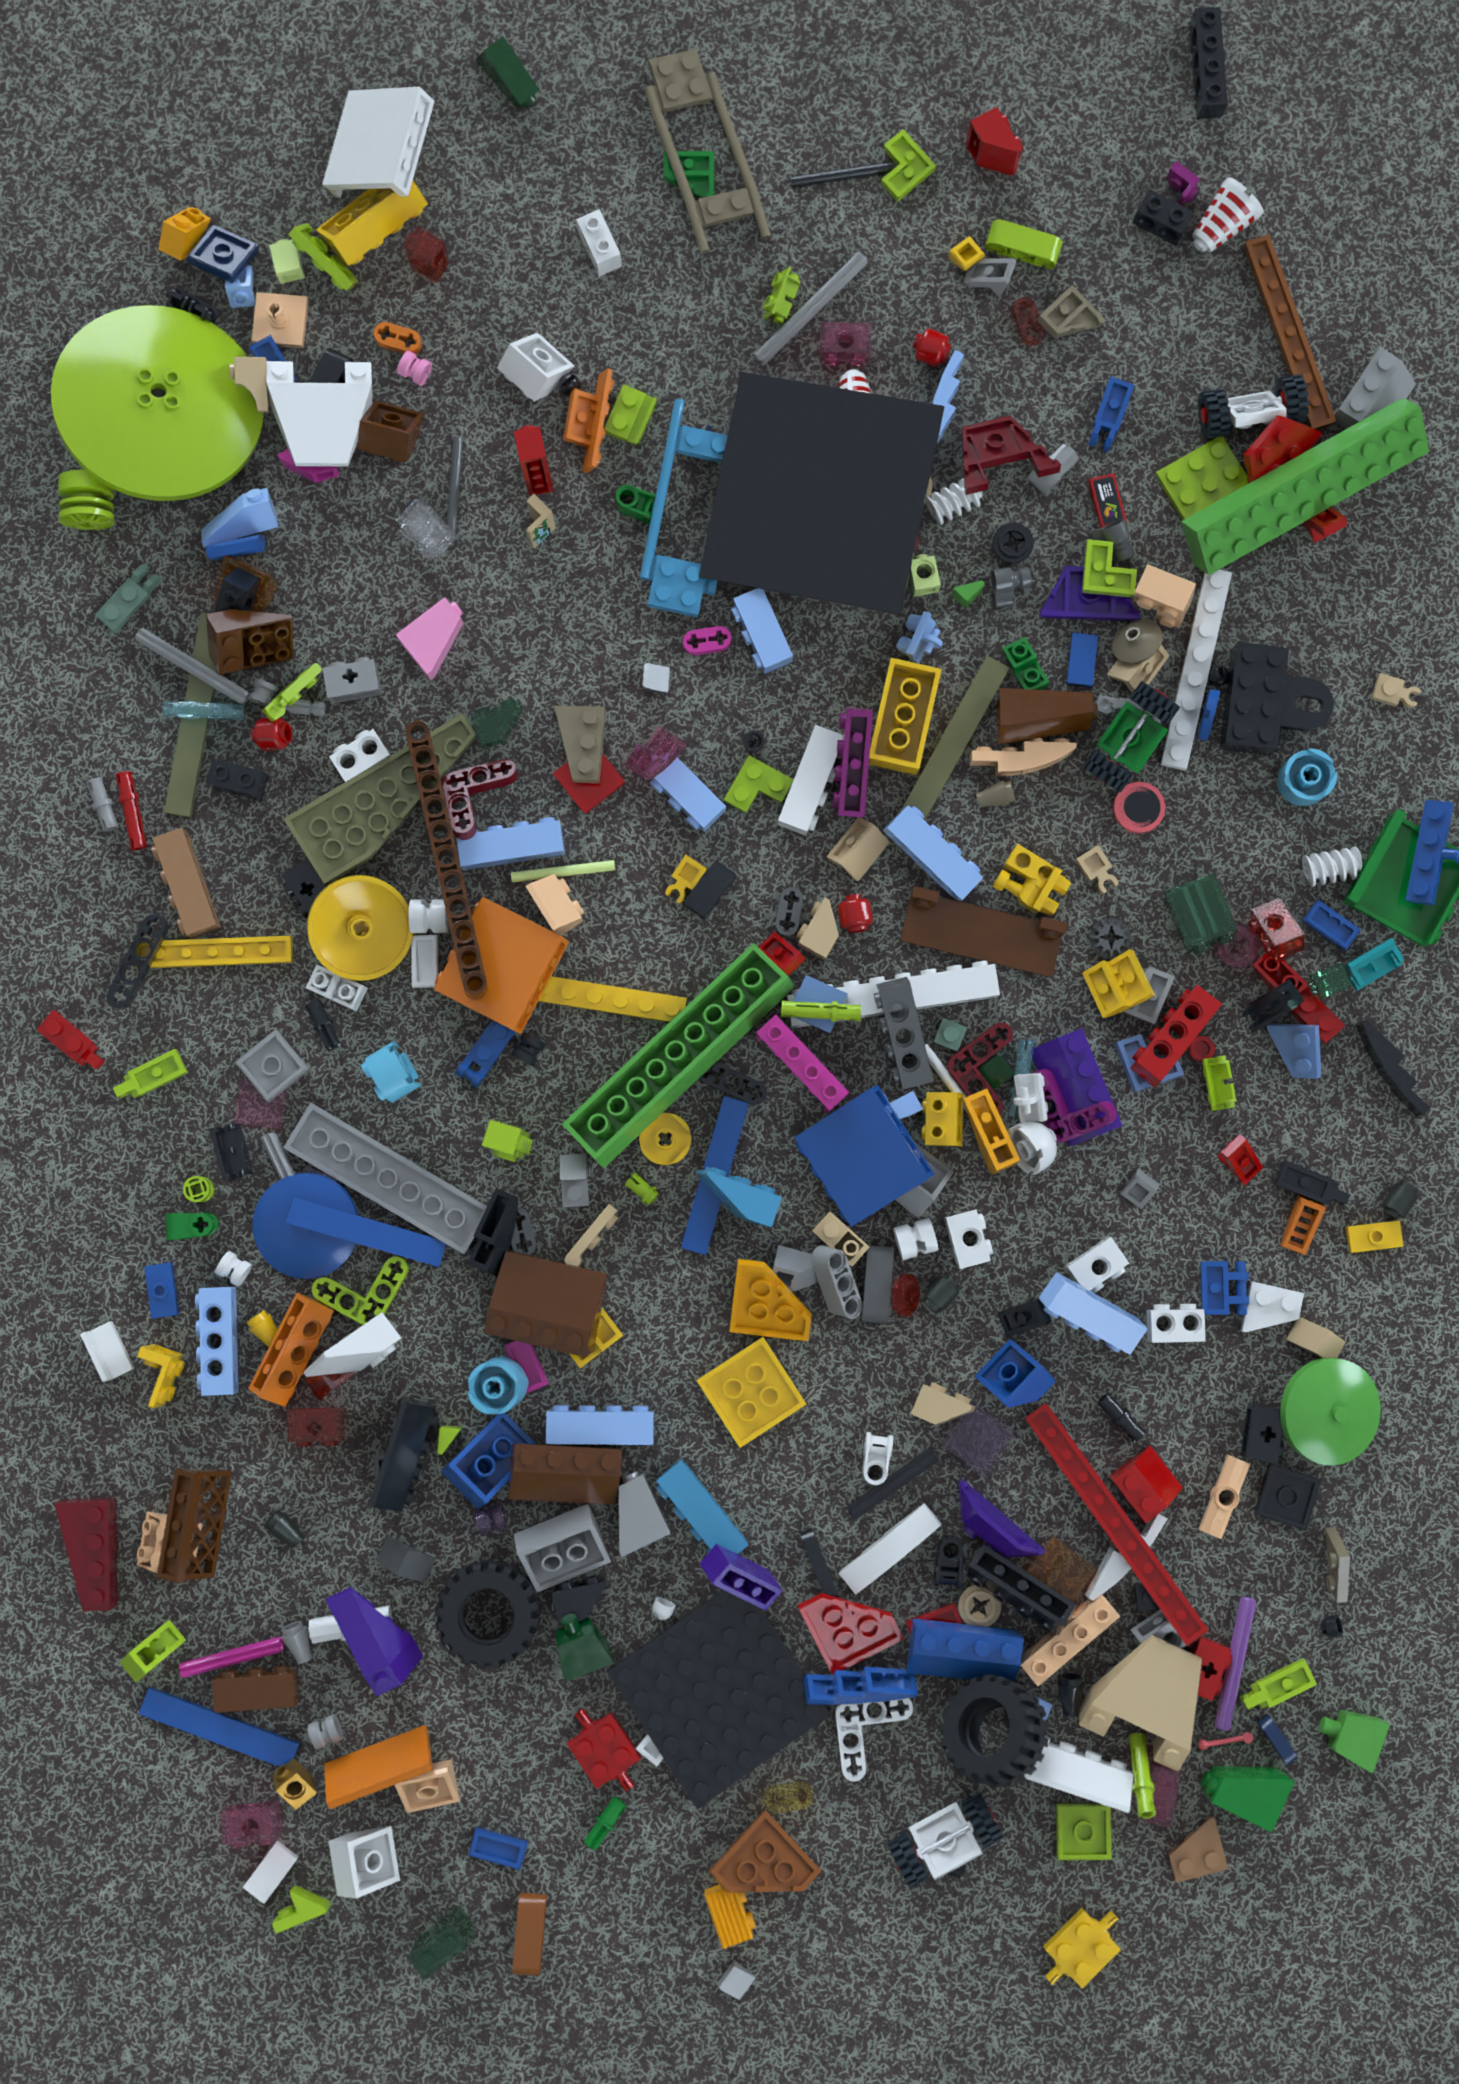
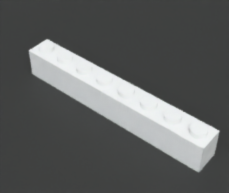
(928, 989)

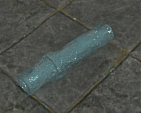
(203, 710)
(1023, 1066)

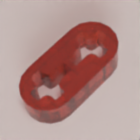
(1023, 323)

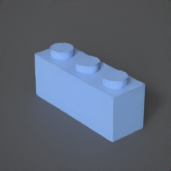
(761, 631)
(688, 795)

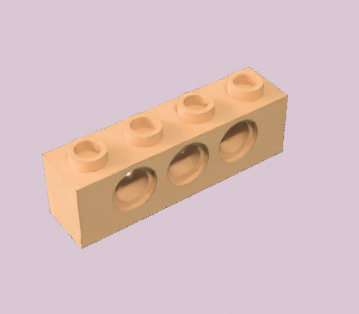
(1054, 1650)

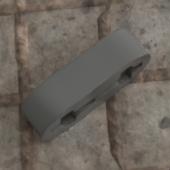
(795, 912)
(528, 1233)

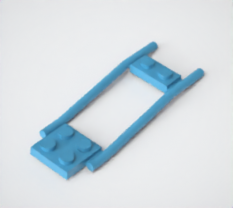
(676, 581)

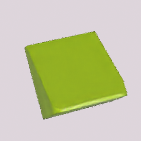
(446, 1436)

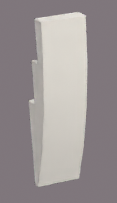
(890, 1548)
(1115, 1566)

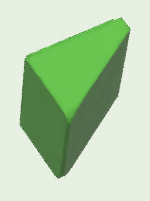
(967, 593)

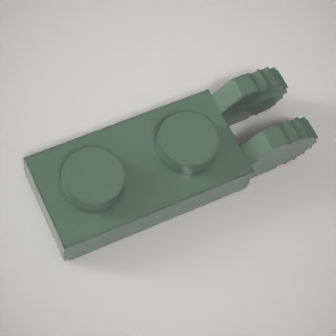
(127, 599)

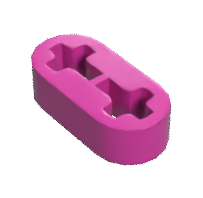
(707, 634)

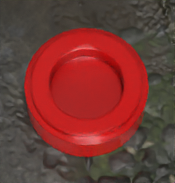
(1201, 1048)

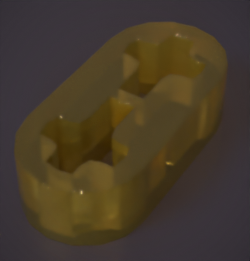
(790, 1803)

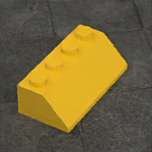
(368, 221)

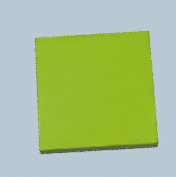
(1083, 1831)

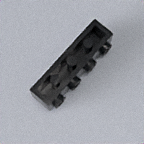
(1021, 1590)

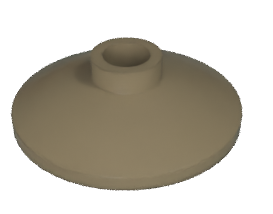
(1140, 648)

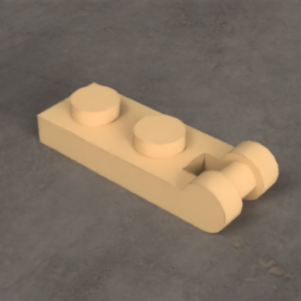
(590, 1237)

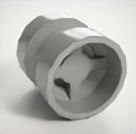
(325, 1731)

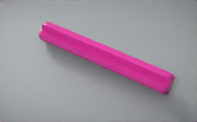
(231, 1657)

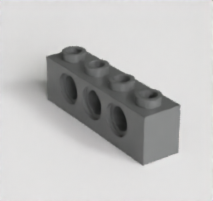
(918, 1070)

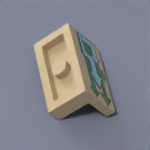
(543, 521)

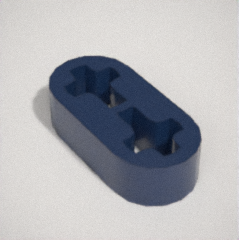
(1277, 1740)

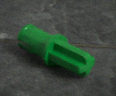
(605, 1823)

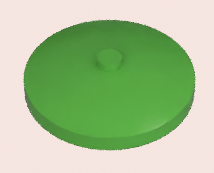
(1330, 1411)

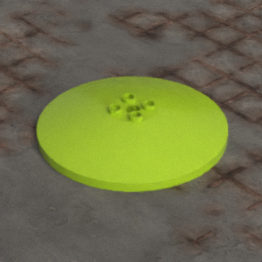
(148, 443)

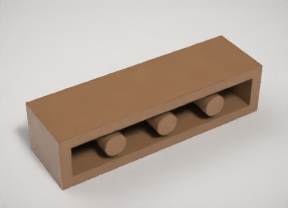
(186, 883)

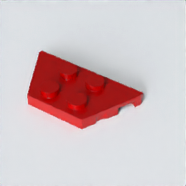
(1277, 445)

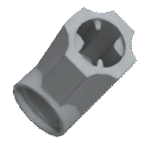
(1067, 459)

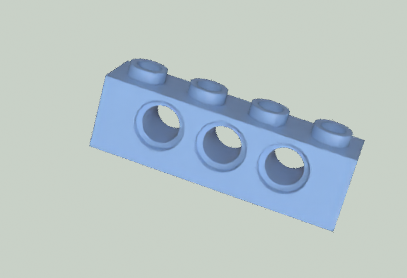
(227, 1354)

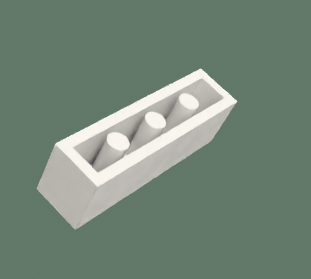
(810, 782)

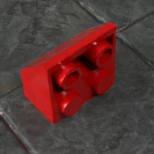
(993, 142)

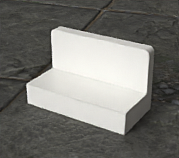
(107, 1352)

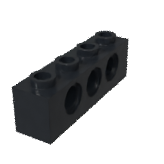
(1208, 63)

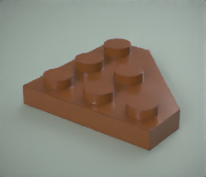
(764, 1861)

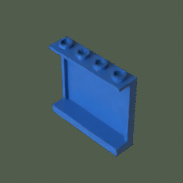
(863, 1156)

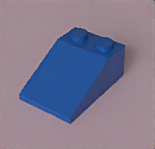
(485, 1461)

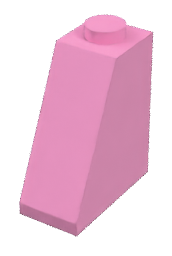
(432, 635)

